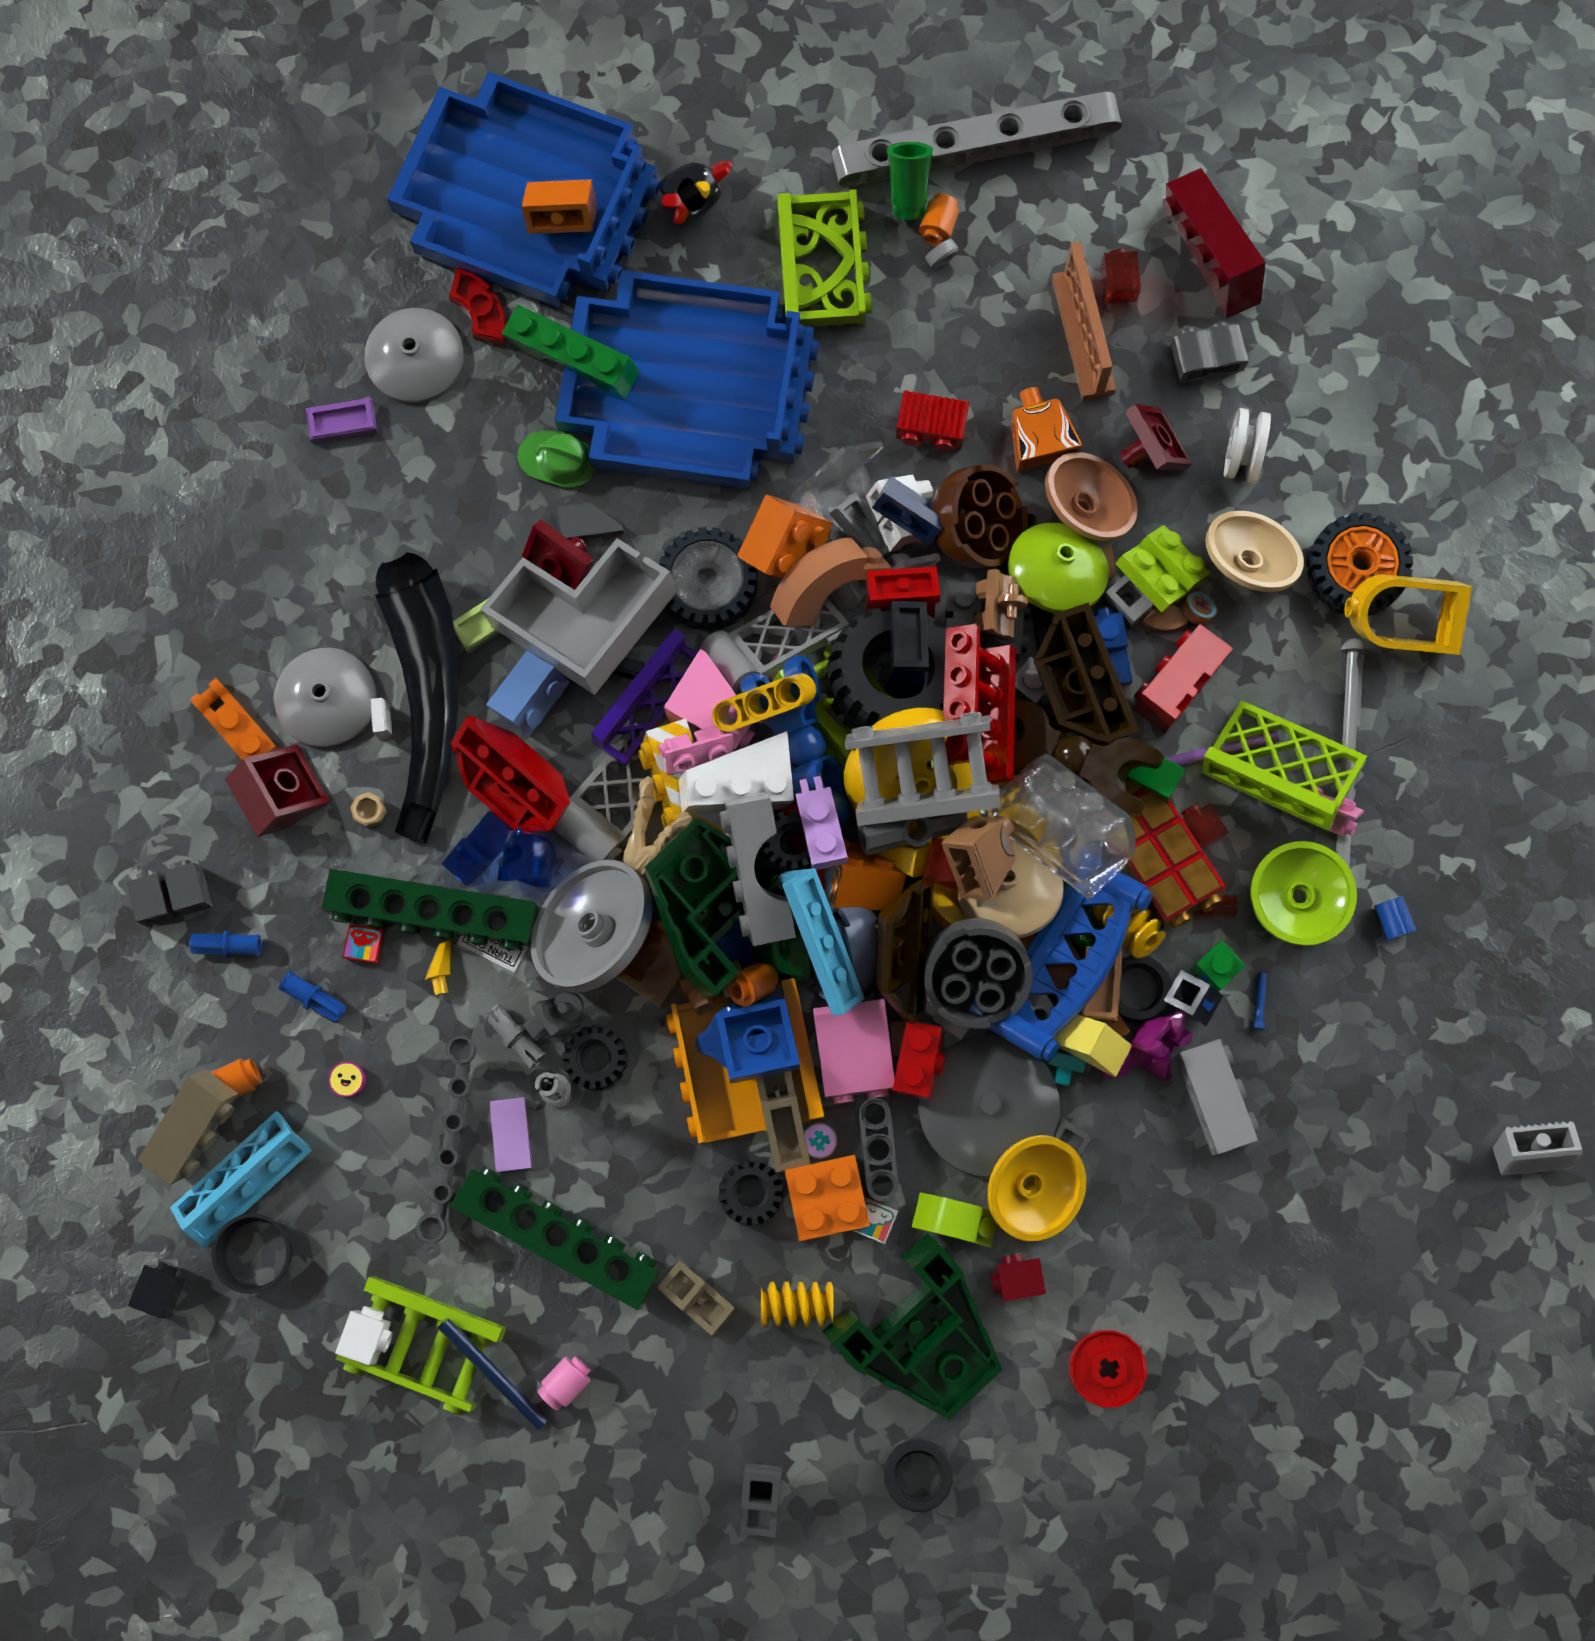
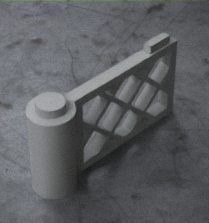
(736, 658)
(583, 823)

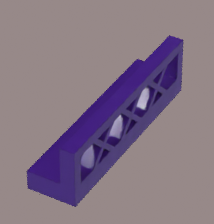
(633, 698)

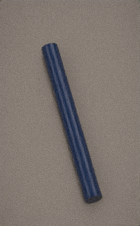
(492, 1373)

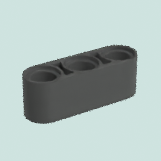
(880, 1132)

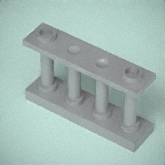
(909, 802)

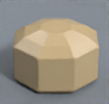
(368, 810)

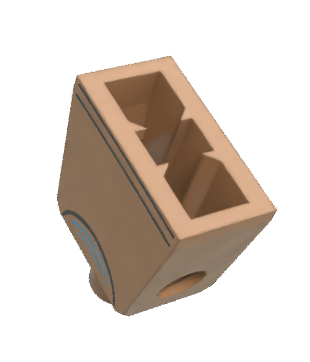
(980, 855)

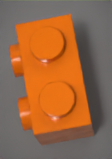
(559, 206)

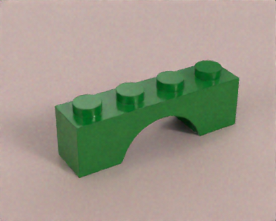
(585, 356)

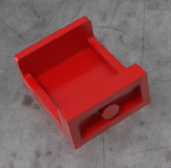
(903, 585)

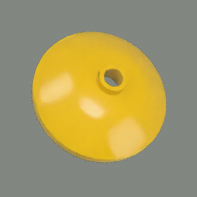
(1050, 1195)

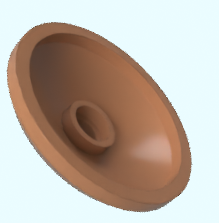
(1091, 496)

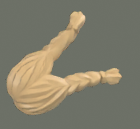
(638, 850)

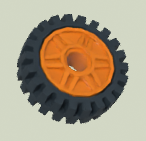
(1361, 539)

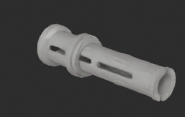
(562, 1087)

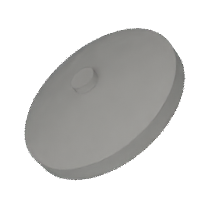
(591, 926)

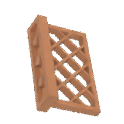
(1083, 327)

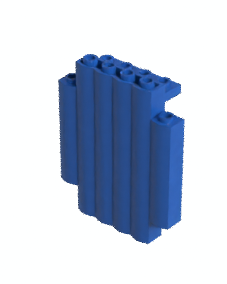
(472, 175)
(712, 384)

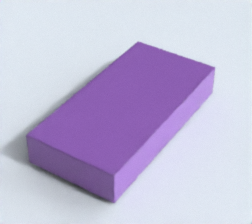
(341, 420)

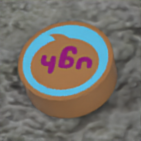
(1199, 608)

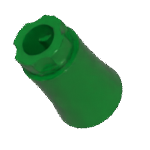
(909, 178)

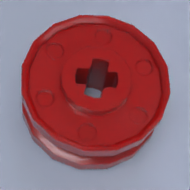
(1129, 1369)

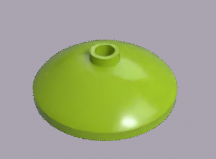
(1052, 579)
(1320, 877)

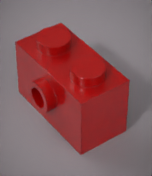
(920, 1061)

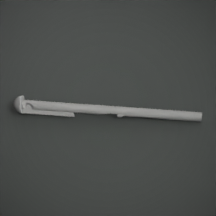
(1355, 653)

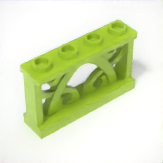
(795, 225)

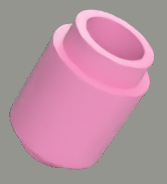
(564, 1382)

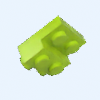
(1163, 568)

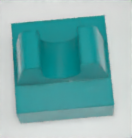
(1066, 1064)

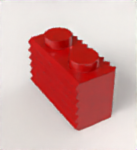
(932, 420)

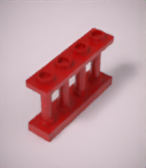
(982, 683)

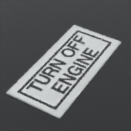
(506, 958)

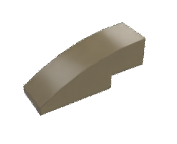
(783, 1121)

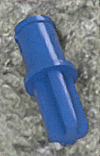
(225, 944)
(312, 997)

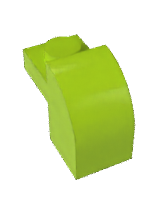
(954, 1219)

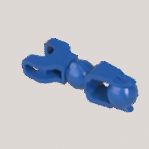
(804, 740)

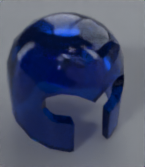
(527, 859)

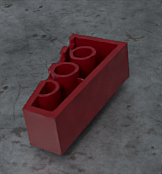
(1216, 242)

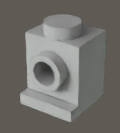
(1134, 613)

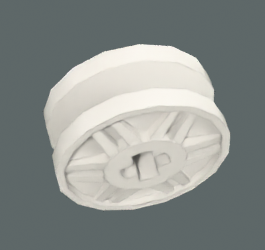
(1247, 445)

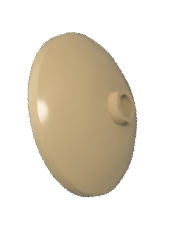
(1254, 551)
(1024, 903)

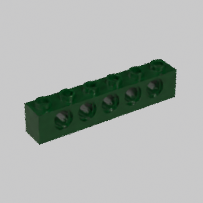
(345, 886)
(472, 1202)

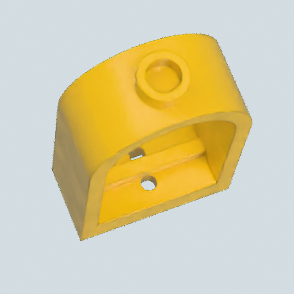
(1450, 622)

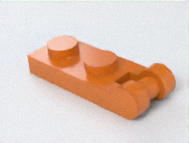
(233, 722)

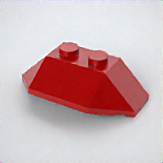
(509, 776)

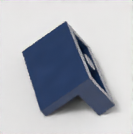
(908, 510)

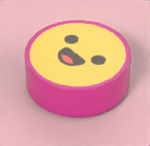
(347, 1079)

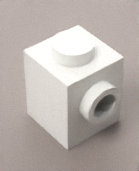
(365, 1336)

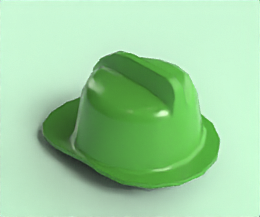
(555, 458)

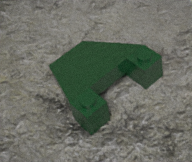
(699, 903)
(930, 1343)

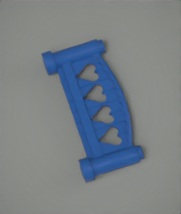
(1052, 949)

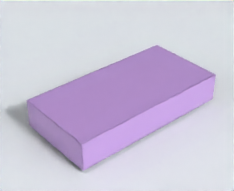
(511, 1134)

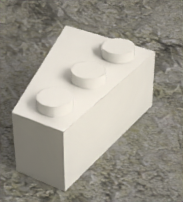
(740, 774)

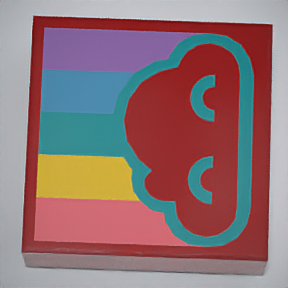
(363, 944)

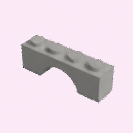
(750, 825)

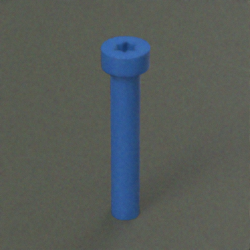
(1260, 1000)

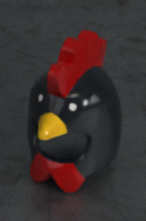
(693, 190)

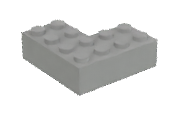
(585, 628)

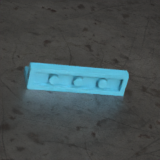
(822, 939)
(242, 1183)

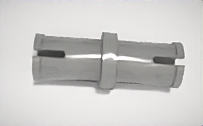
(515, 1036)

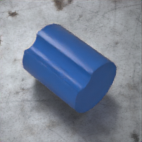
(1395, 918)

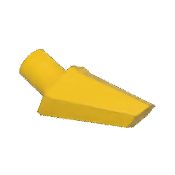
(440, 968)

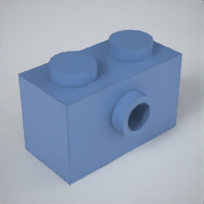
(528, 693)

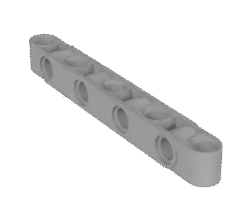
(982, 137)

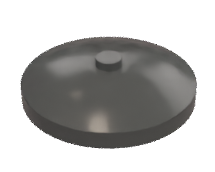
(987, 1103)

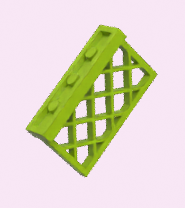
(1277, 789)

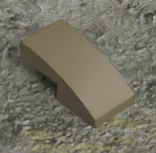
(697, 1298)

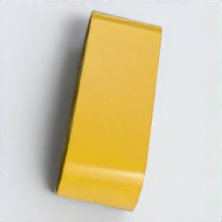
(749, 707)

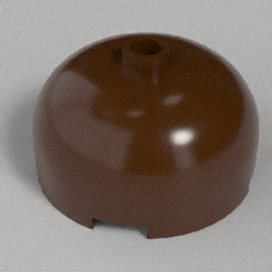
(979, 515)

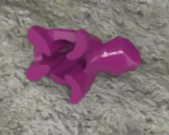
(1154, 1045)

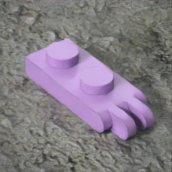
(821, 825)

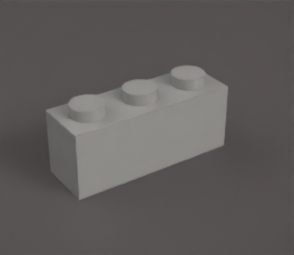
(1217, 1097)

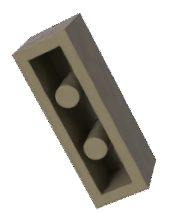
(188, 1127)

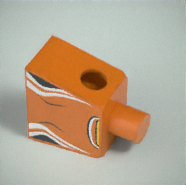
(1041, 431)

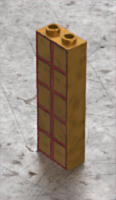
(1169, 861)

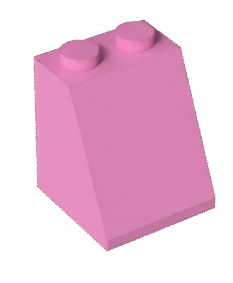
(697, 696)
(854, 1052)

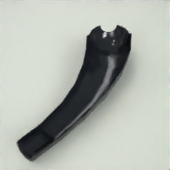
(422, 627)

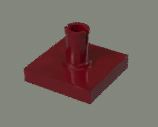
(1155, 440)
(558, 555)

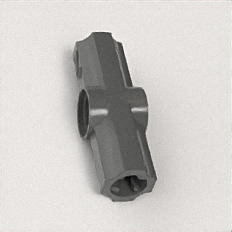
(891, 835)

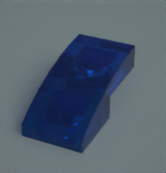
(477, 850)

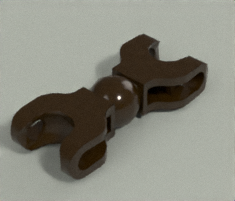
(1099, 765)

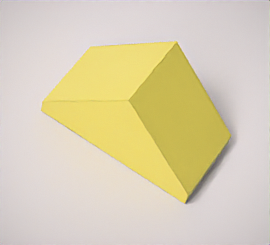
(1094, 1044)

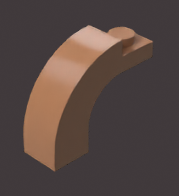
(818, 575)

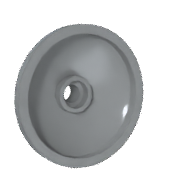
(415, 373)
(338, 713)

